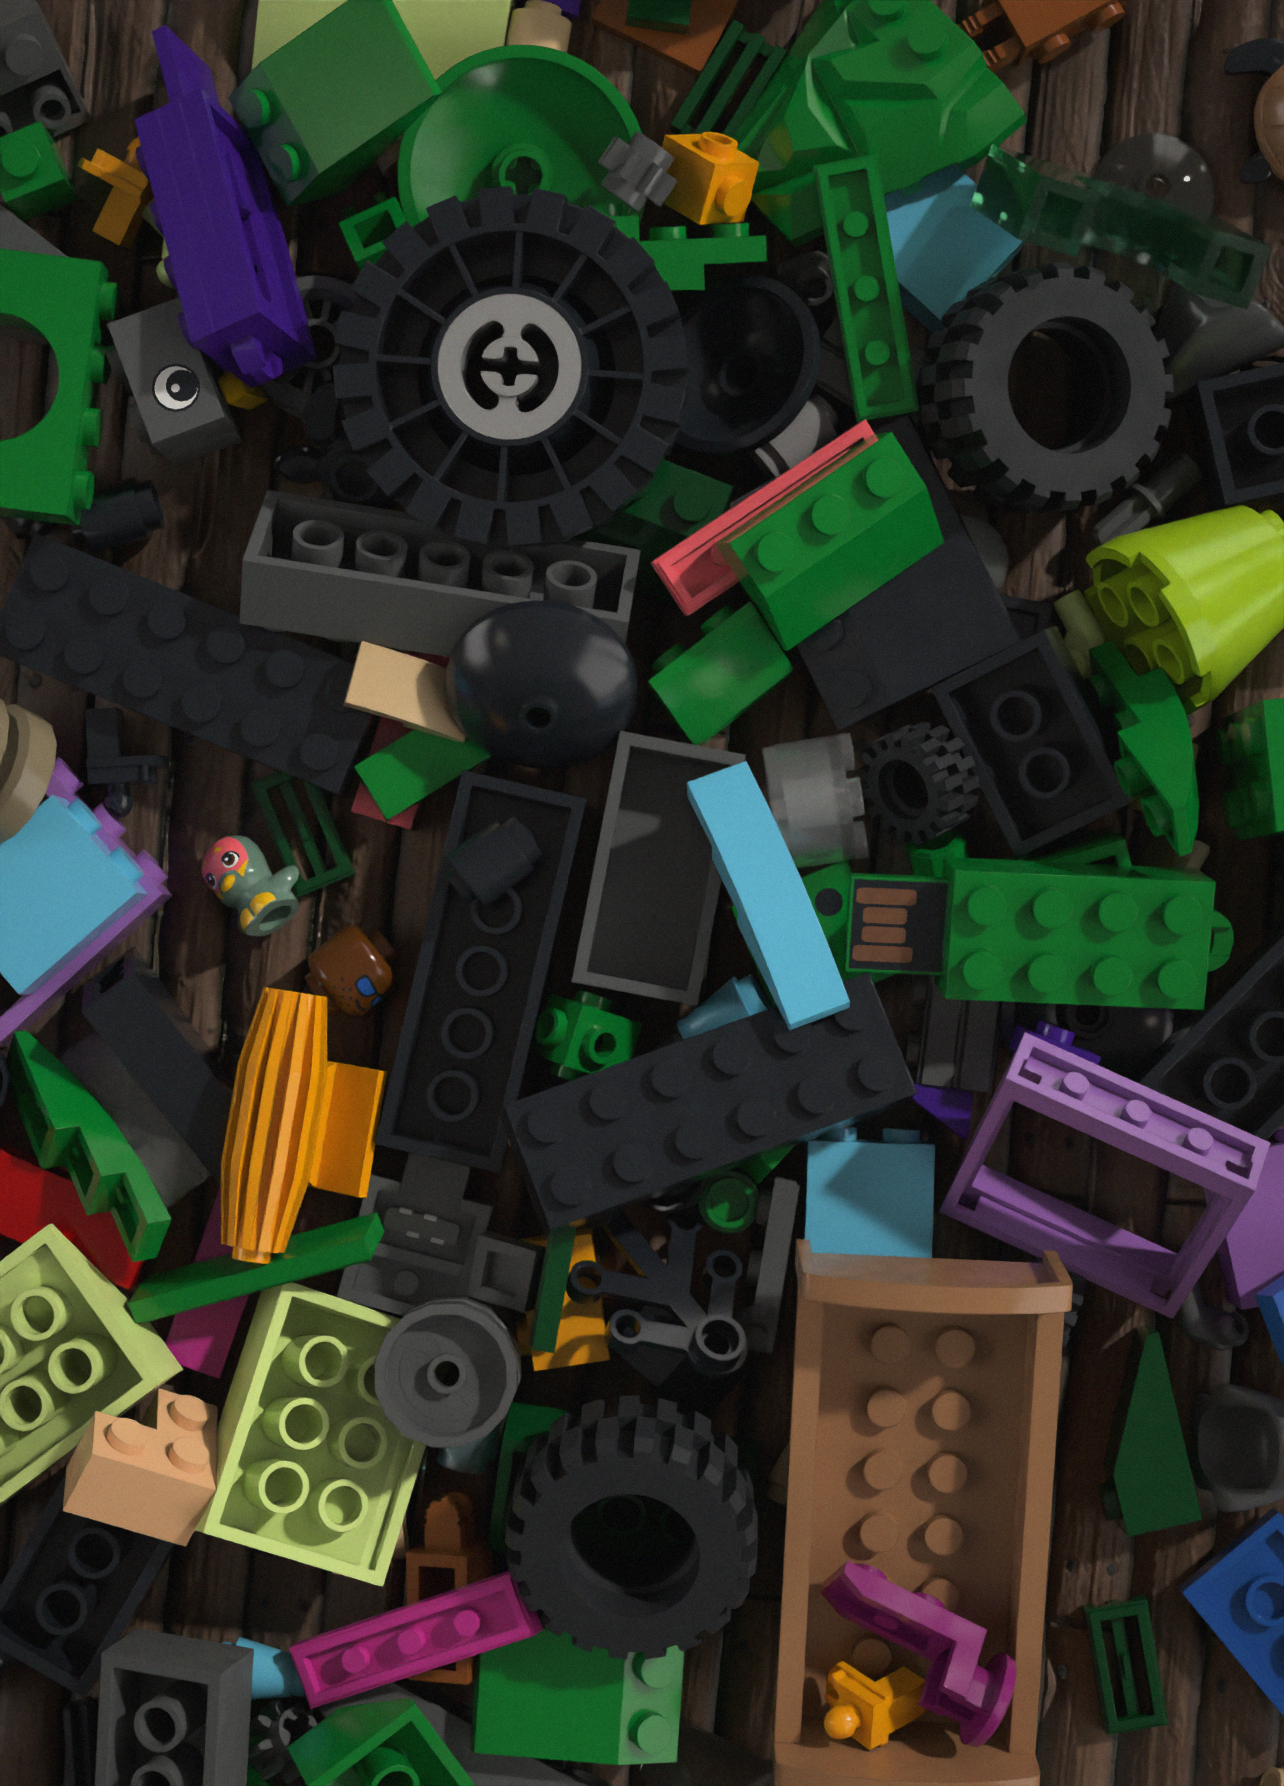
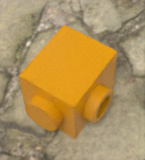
(711, 177)

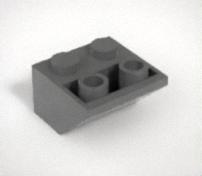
(35, 74)

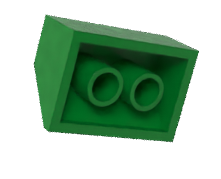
(834, 539)
(377, 1747)

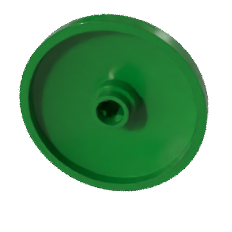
(516, 122)

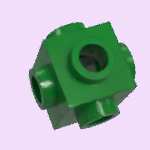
(583, 1035)

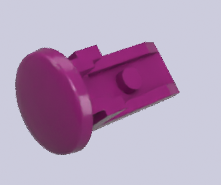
(923, 1625)

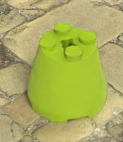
(1192, 597)

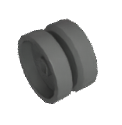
(429, 1406)

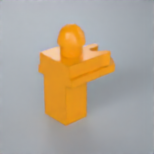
(128, 198)
(870, 1708)

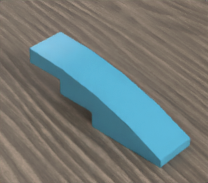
(768, 896)

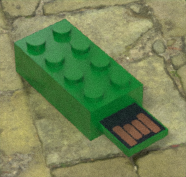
(1043, 932)

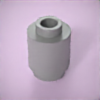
(803, 437)

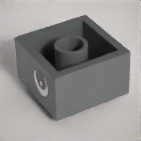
(173, 385)

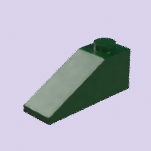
(1146, 1453)

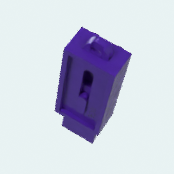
(220, 227)

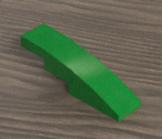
(77, 1132)

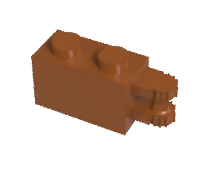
(1038, 27)
(448, 1560)

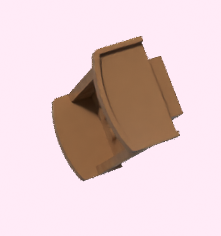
(934, 1460)

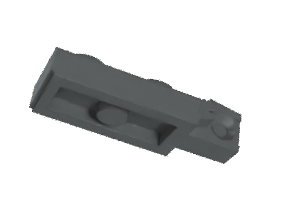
(770, 1266)

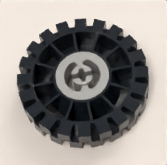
(519, 269)

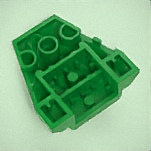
(865, 84)

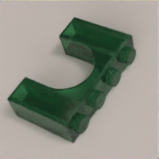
(1070, 208)

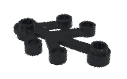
(668, 1289)

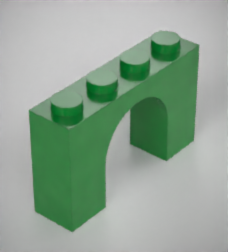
(69, 306)

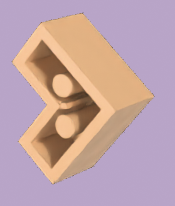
(147, 1473)

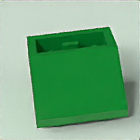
(719, 674)

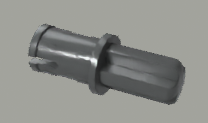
(1150, 499)

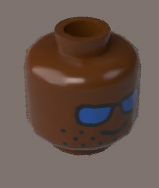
(353, 971)

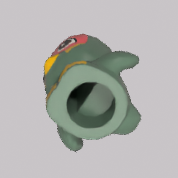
(242, 880)

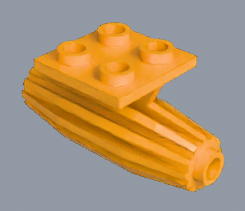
(292, 1124)

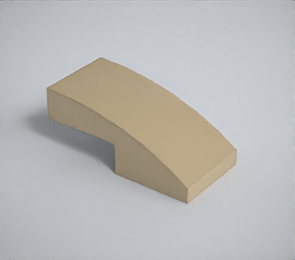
(402, 690)

